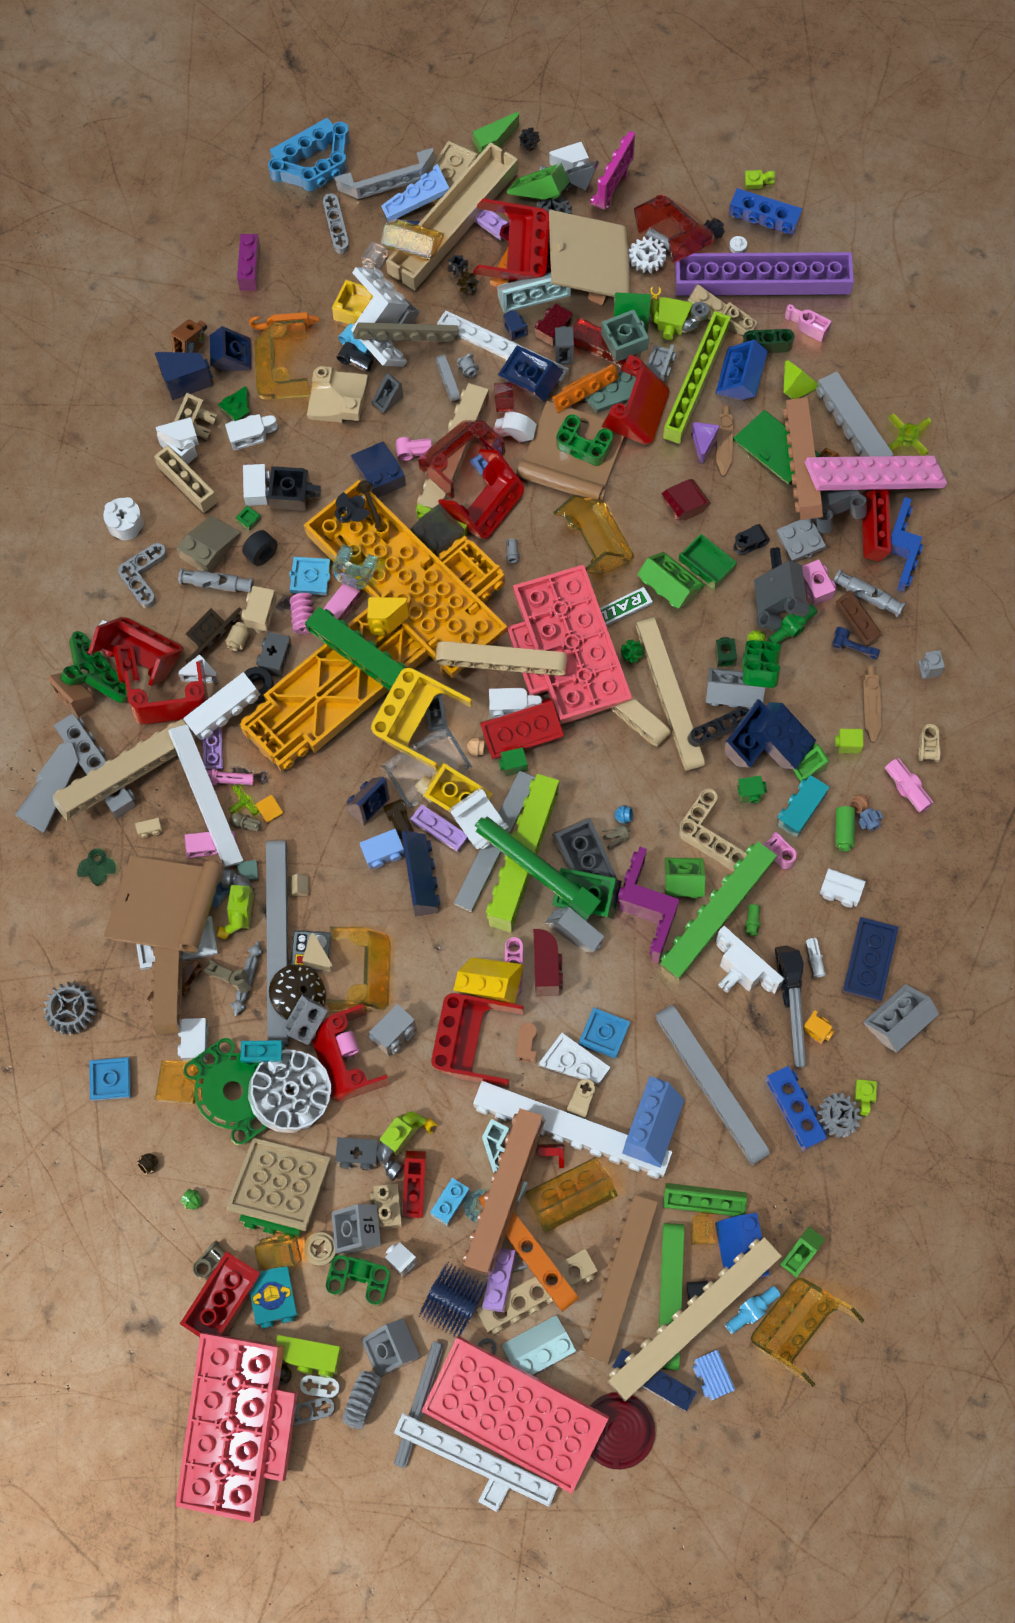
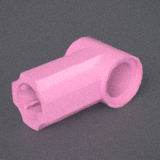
(409, 448)
(347, 1045)

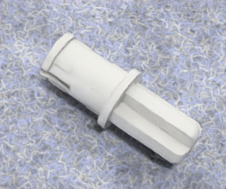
(815, 957)

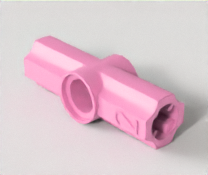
(909, 785)

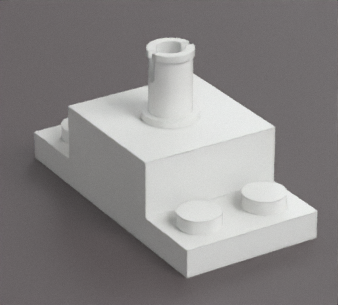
(744, 965)

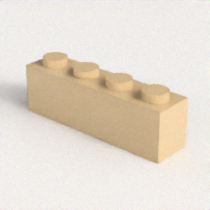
(185, 479)

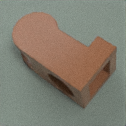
(526, 1037)

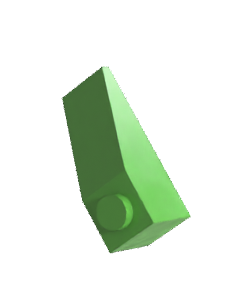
(495, 132)

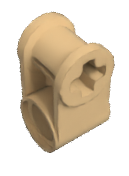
(929, 747)
(580, 1103)

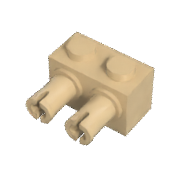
(193, 408)
(259, 608)
(388, 1205)

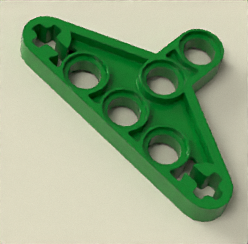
(96, 676)

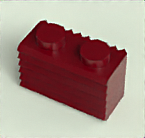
(554, 318)

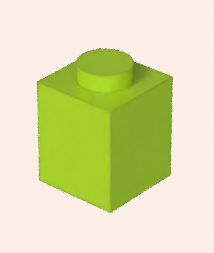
(849, 741)

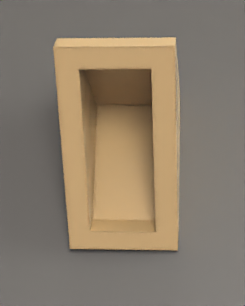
(315, 956)

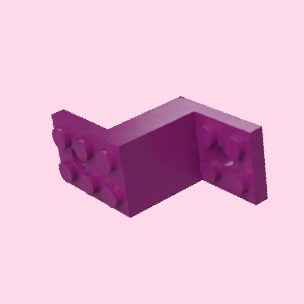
(647, 904)

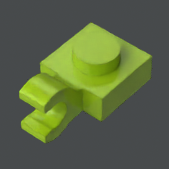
(755, 179)
(865, 1092)

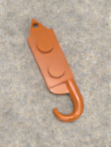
(309, 320)

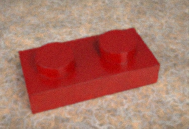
(125, 660)

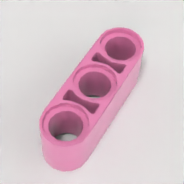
(343, 601)
(514, 957)

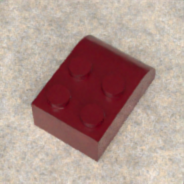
(547, 964)

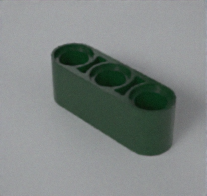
(776, 339)

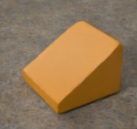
(269, 808)

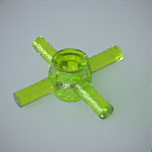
(911, 429)

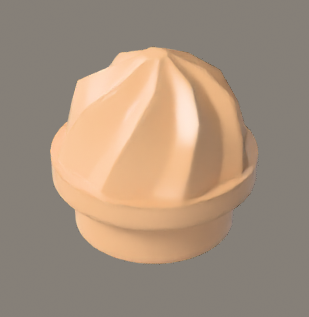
(476, 746)

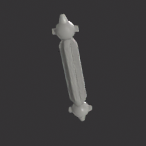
(249, 968)

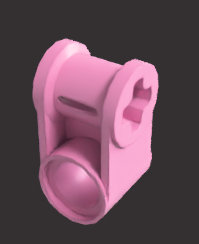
(781, 848)

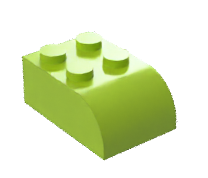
(311, 1356)

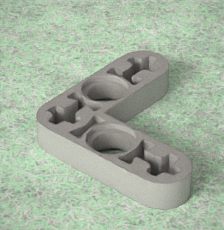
(136, 571)

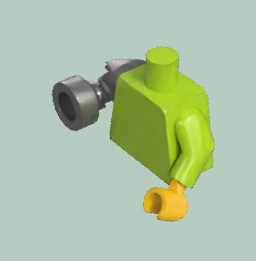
(674, 315)
(239, 903)
(396, 1139)

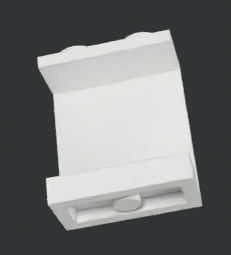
(470, 811)

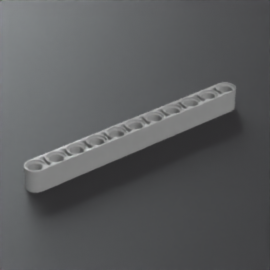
(276, 927)

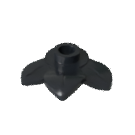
(352, 506)

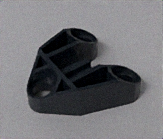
(790, 967)

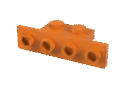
(584, 387)

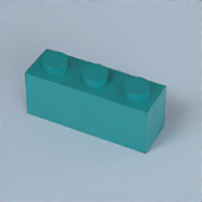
(802, 805)

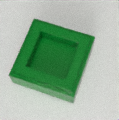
(248, 518)

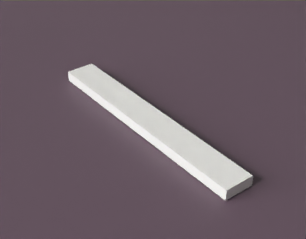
(487, 339)
(205, 796)
(475, 1459)

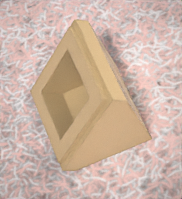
(298, 885)

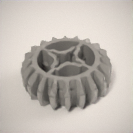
(63, 1013)
(361, 1399)

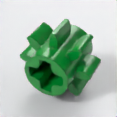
(632, 651)

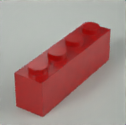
(876, 525)

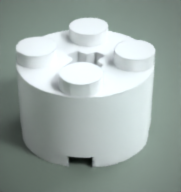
(123, 518)

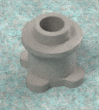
(467, 365)

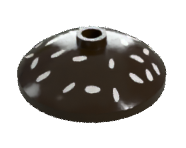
(286, 984)

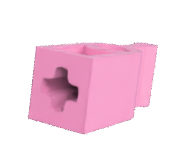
(809, 322)
(200, 845)

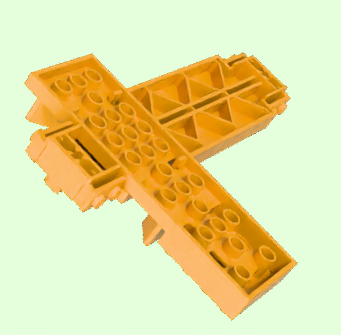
(443, 605)

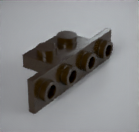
(206, 629)

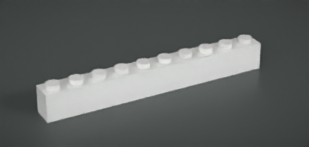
(564, 1127)

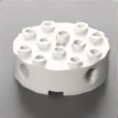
(289, 1111)

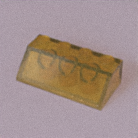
(571, 1194)

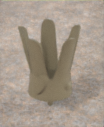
(620, 832)

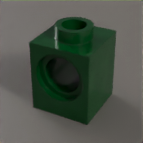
(725, 659)

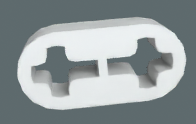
(318, 1391)

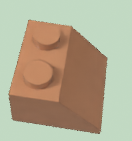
(75, 696)

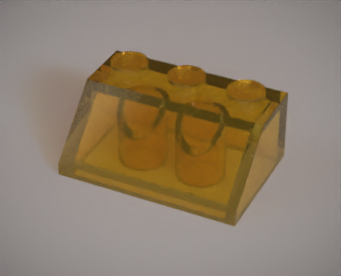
(411, 239)

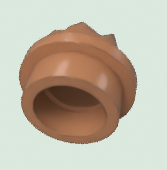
(860, 803)

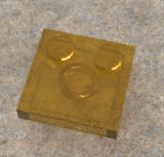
(173, 1085)

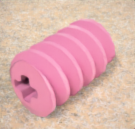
(301, 611)

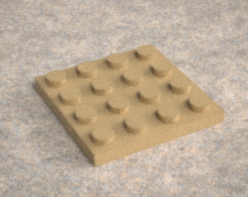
(278, 1184)

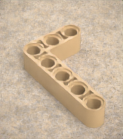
(699, 831)

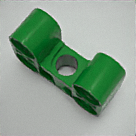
(581, 447)
(761, 663)
(360, 1271)

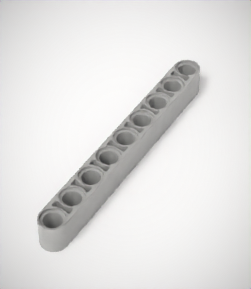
(712, 1085)

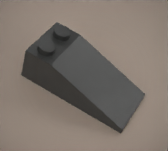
(583, 849)

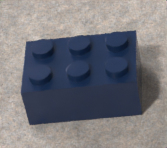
(782, 735)

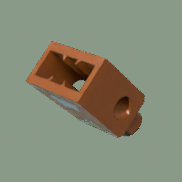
(188, 337)

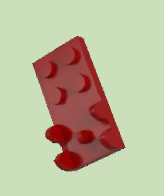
(522, 728)

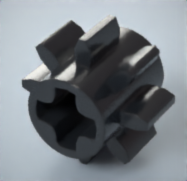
(529, 138)
(716, 226)
(457, 265)

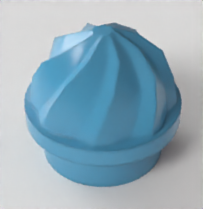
(624, 814)

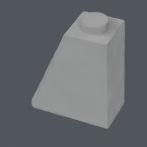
(575, 929)

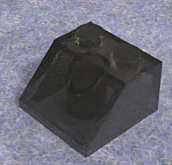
(437, 529)

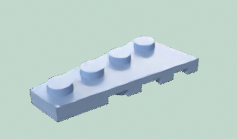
(426, 190)

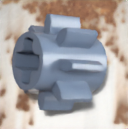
(870, 819)

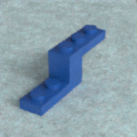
(905, 544)

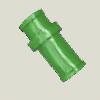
(752, 923)

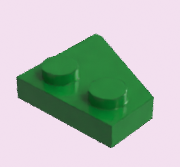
(236, 405)

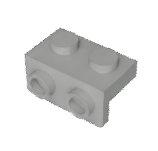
(660, 361)

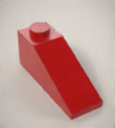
(414, 1184)

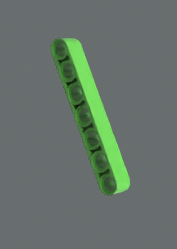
(671, 1279)

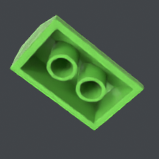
(670, 579)

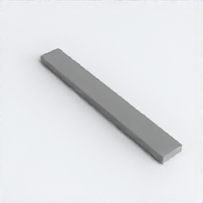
(489, 855)

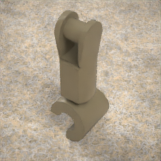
(236, 978)

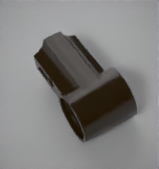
(397, 815)

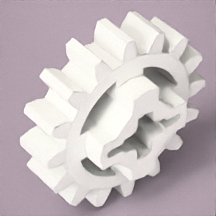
(647, 255)

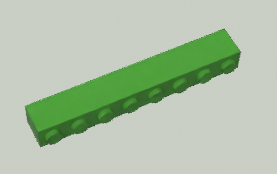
(718, 910)

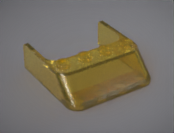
(795, 1321)

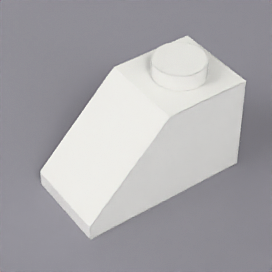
(570, 156)
(179, 434)
(401, 1258)

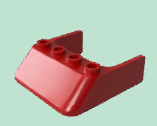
(526, 241)
(459, 1035)

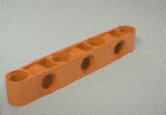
(538, 1262)

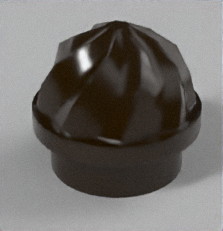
(147, 1163)
(285, 1375)

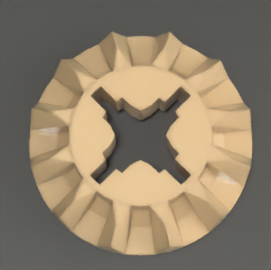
(318, 1239)

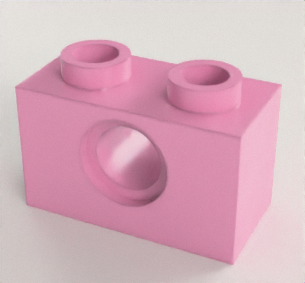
(818, 592)

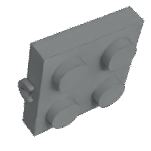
(801, 539)

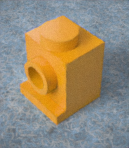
(818, 1028)

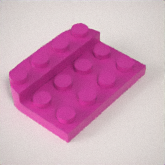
(614, 171)

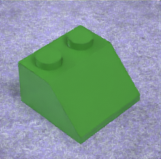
(684, 877)

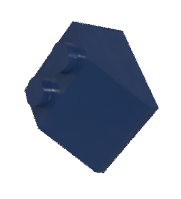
(230, 350)

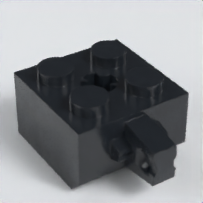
(290, 488)

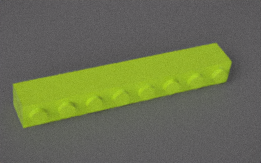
(696, 377)

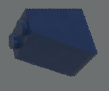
(184, 372)

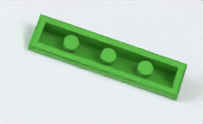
(704, 1199)

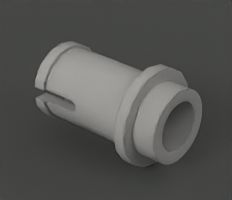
(512, 551)

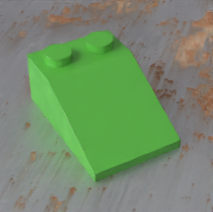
(541, 184)

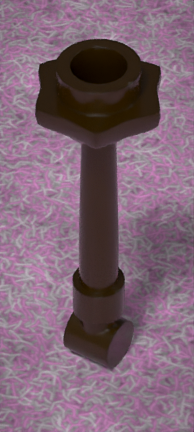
(364, 488)

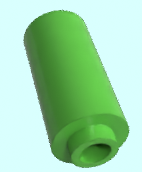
(845, 828)

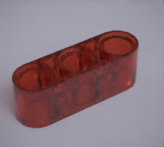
(504, 397)

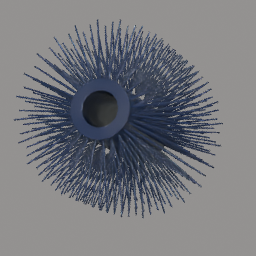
(452, 1299)

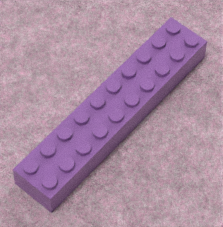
(766, 273)

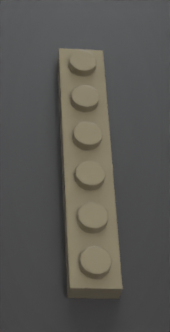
(400, 332)

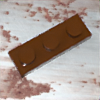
(859, 618)

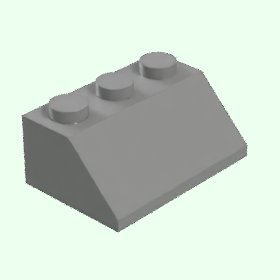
(728, 689)
(901, 1017)

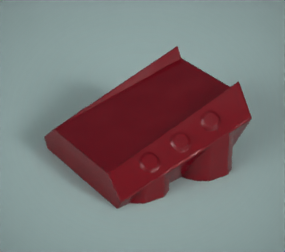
(686, 499)

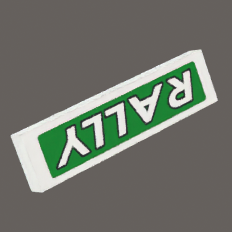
(626, 606)

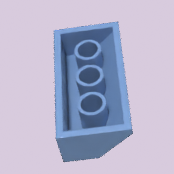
(654, 1122)

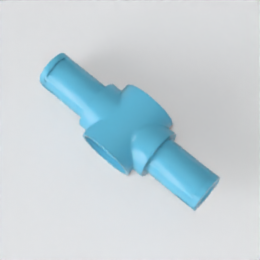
(752, 1310)

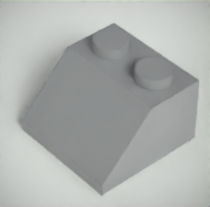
(390, 1348)

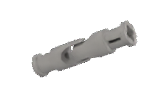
(213, 580)
(865, 591)

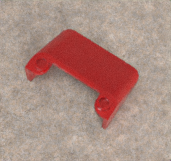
(645, 405)

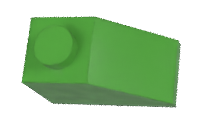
(802, 1251)

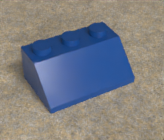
(742, 370)
(736, 1235)

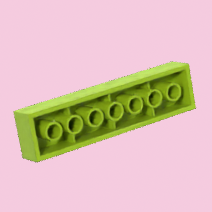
(530, 832)

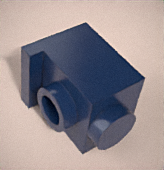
(515, 325)

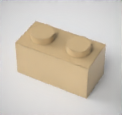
(148, 828)

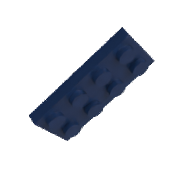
(870, 959)

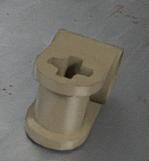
(210, 1259)

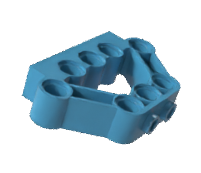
(288, 154)

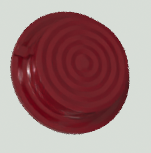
(627, 1433)

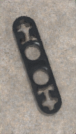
(718, 724)

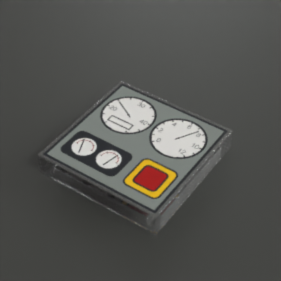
(299, 944)

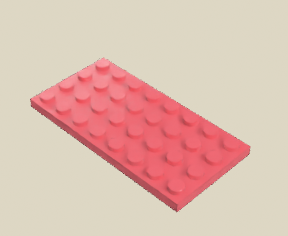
(515, 1414)

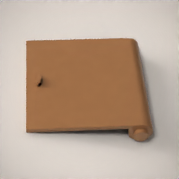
(562, 471)
(163, 903)

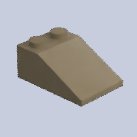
(207, 544)

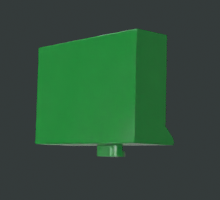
(707, 561)

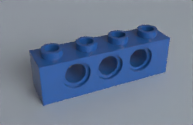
(765, 211)
(805, 1138)

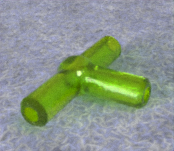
(243, 800)

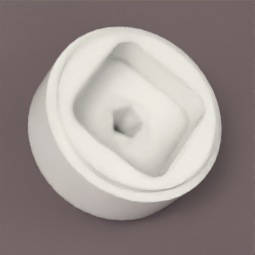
(738, 244)

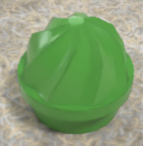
(191, 1199)

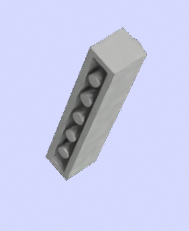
(851, 417)

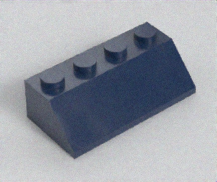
(420, 873)

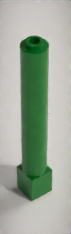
(577, 898)

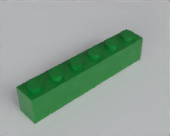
(354, 647)

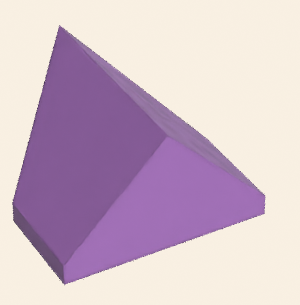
(705, 438)

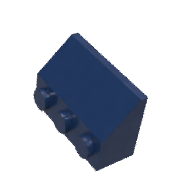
(740, 745)

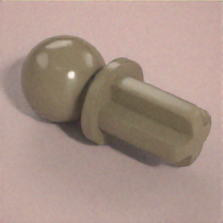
(245, 822)

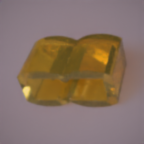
(278, 1252)

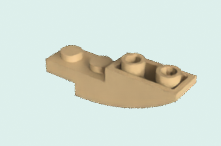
(739, 322)

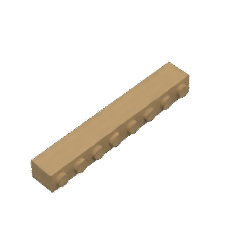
(470, 408)
(116, 773)

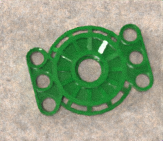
(214, 1080)

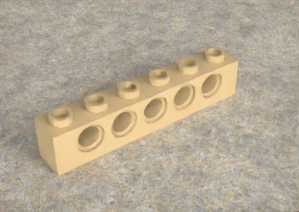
(580, 1261)

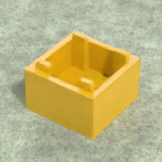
(351, 302)

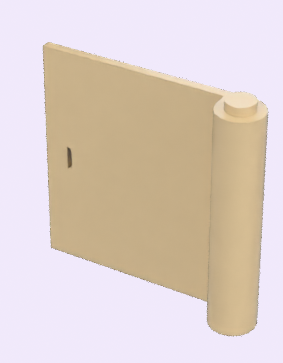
(589, 254)

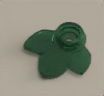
(96, 869)

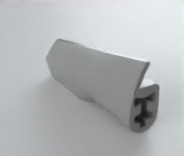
(39, 805)

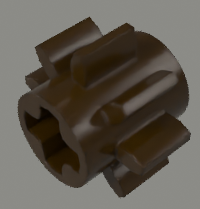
(467, 282)

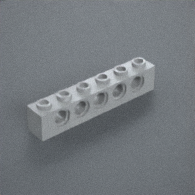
(67, 729)

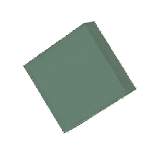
(249, 869)

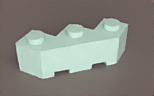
(493, 1141)

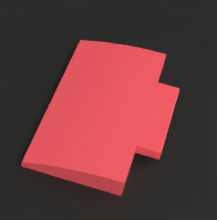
(566, 618)
(235, 1428)

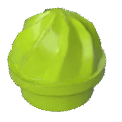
(756, 635)

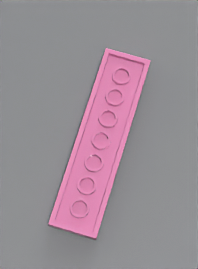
(875, 472)

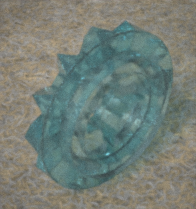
(470, 1204)

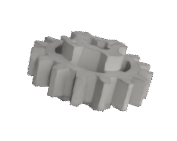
(839, 1115)

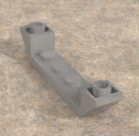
(389, 180)

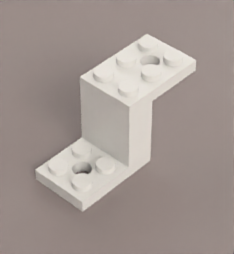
(384, 307)

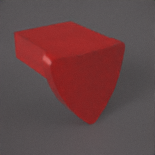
(552, 1150)

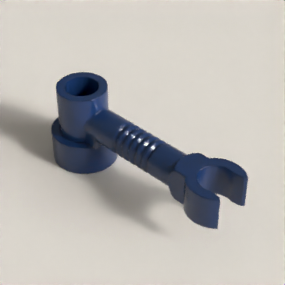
(841, 639)

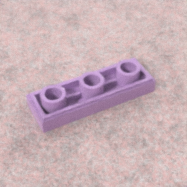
(213, 752)

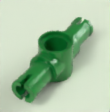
(792, 625)

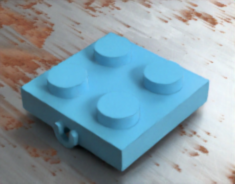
(310, 575)

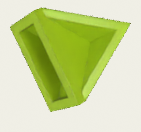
(797, 382)

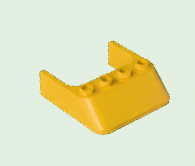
(406, 708)

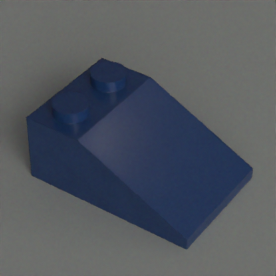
(531, 373)
(380, 468)
(369, 799)

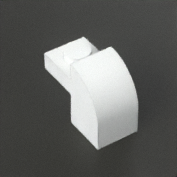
(516, 425)

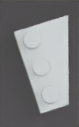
(573, 1060)

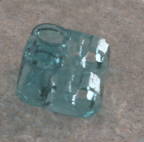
(353, 570)

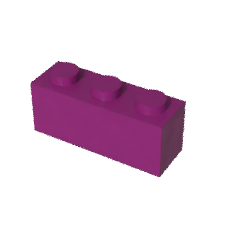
(248, 262)

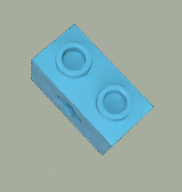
(450, 1202)

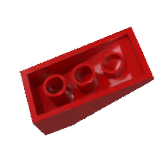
(221, 1297)

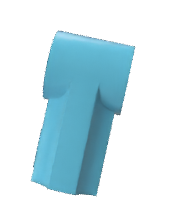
(347, 336)

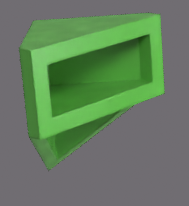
(813, 763)

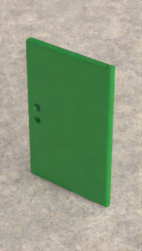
(768, 438)

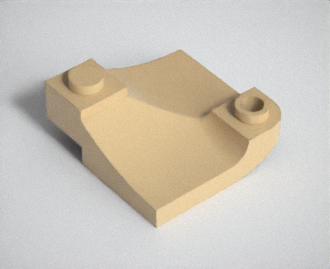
(336, 395)

